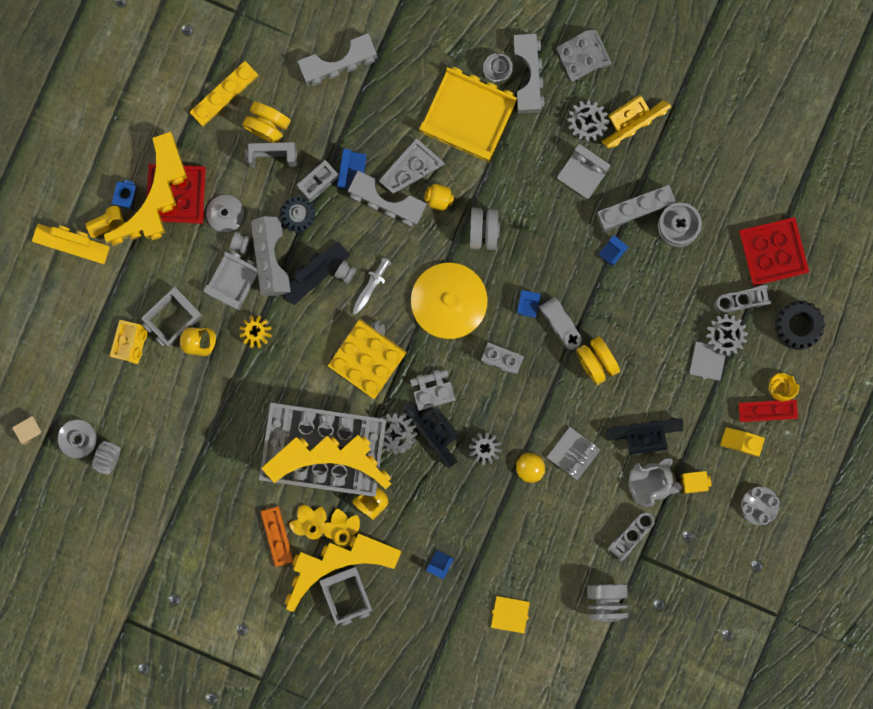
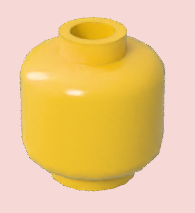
(438, 197)

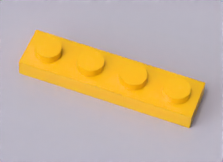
(224, 93)

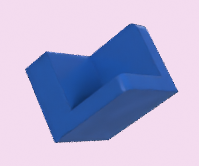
(613, 250)
(528, 304)
(439, 564)

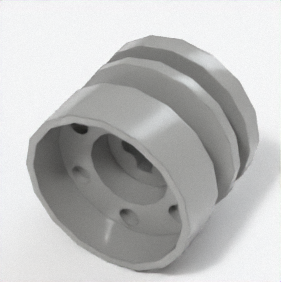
(607, 601)

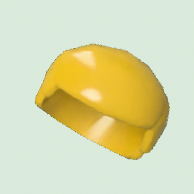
(783, 387)
(530, 467)

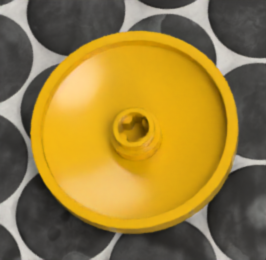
(449, 301)

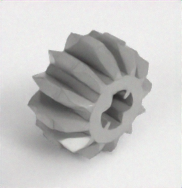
(483, 442)
(106, 457)

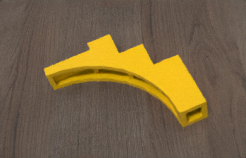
(147, 220)
(353, 455)
(335, 557)

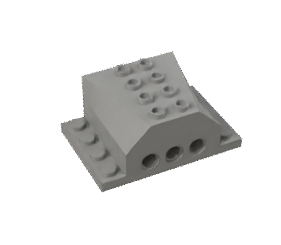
(313, 426)

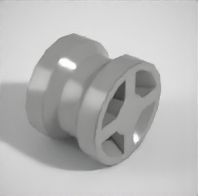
(240, 242)
(345, 272)

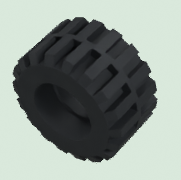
(811, 313)

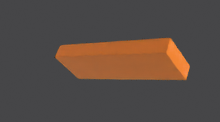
(277, 536)

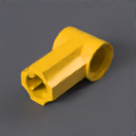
(109, 221)

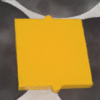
(510, 614)

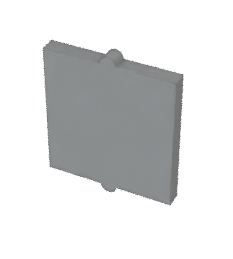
(707, 362)

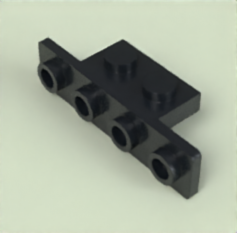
(315, 272)
(435, 430)
(645, 436)

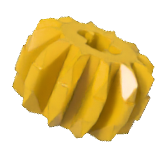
(249, 328)

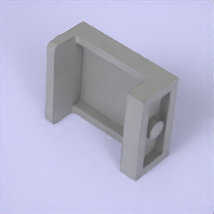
(271, 150)
(232, 280)

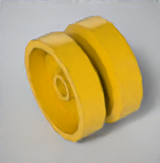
(266, 122)
(598, 361)

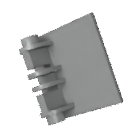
(573, 453)

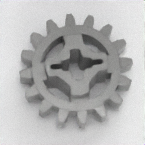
(581, 117)
(720, 328)
(402, 428)

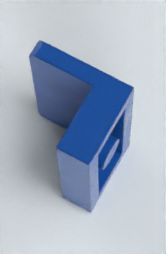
(350, 164)

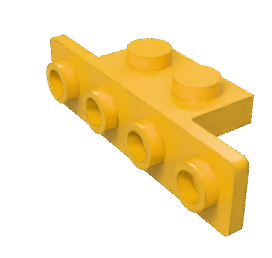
(631, 118)
(71, 243)

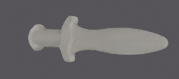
(375, 278)

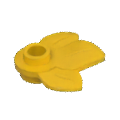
(306, 520)
(341, 525)

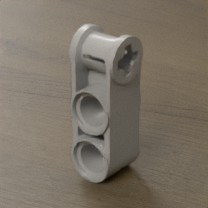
(755, 298)
(560, 322)
(626, 545)

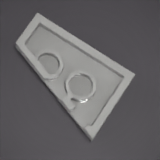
(410, 167)

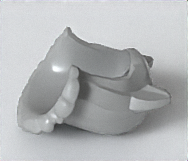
(652, 482)

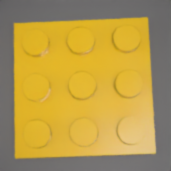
(367, 359)

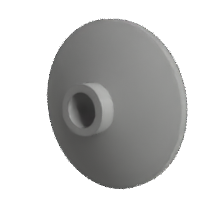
(231, 220)
(67, 437)

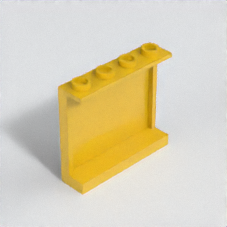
(468, 114)

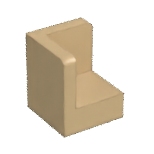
(27, 430)

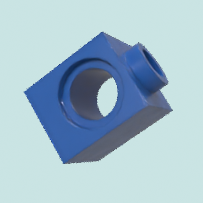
(127, 203)

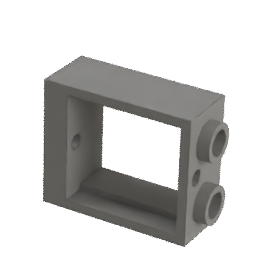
(161, 338)
(340, 577)

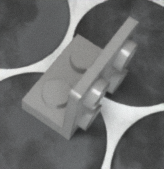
(583, 54)
(583, 171)

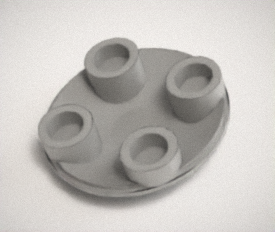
(760, 505)

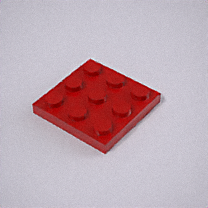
(187, 195)
(773, 251)

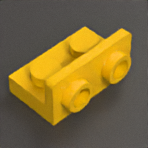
(128, 341)

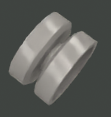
(683, 214)
(484, 228)

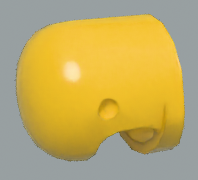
(191, 339)
(372, 505)

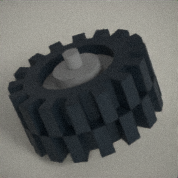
(297, 214)

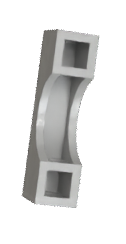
(526, 49)
(360, 52)
(364, 189)
(635, 208)
(272, 278)

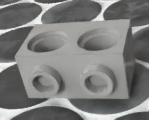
(317, 181)
(502, 359)

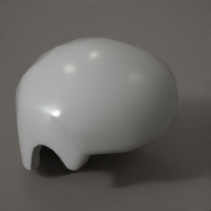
(497, 67)

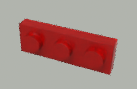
(767, 411)

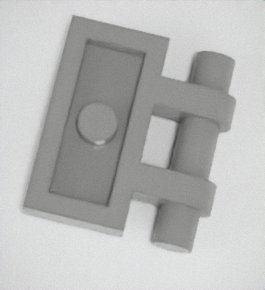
(434, 395)

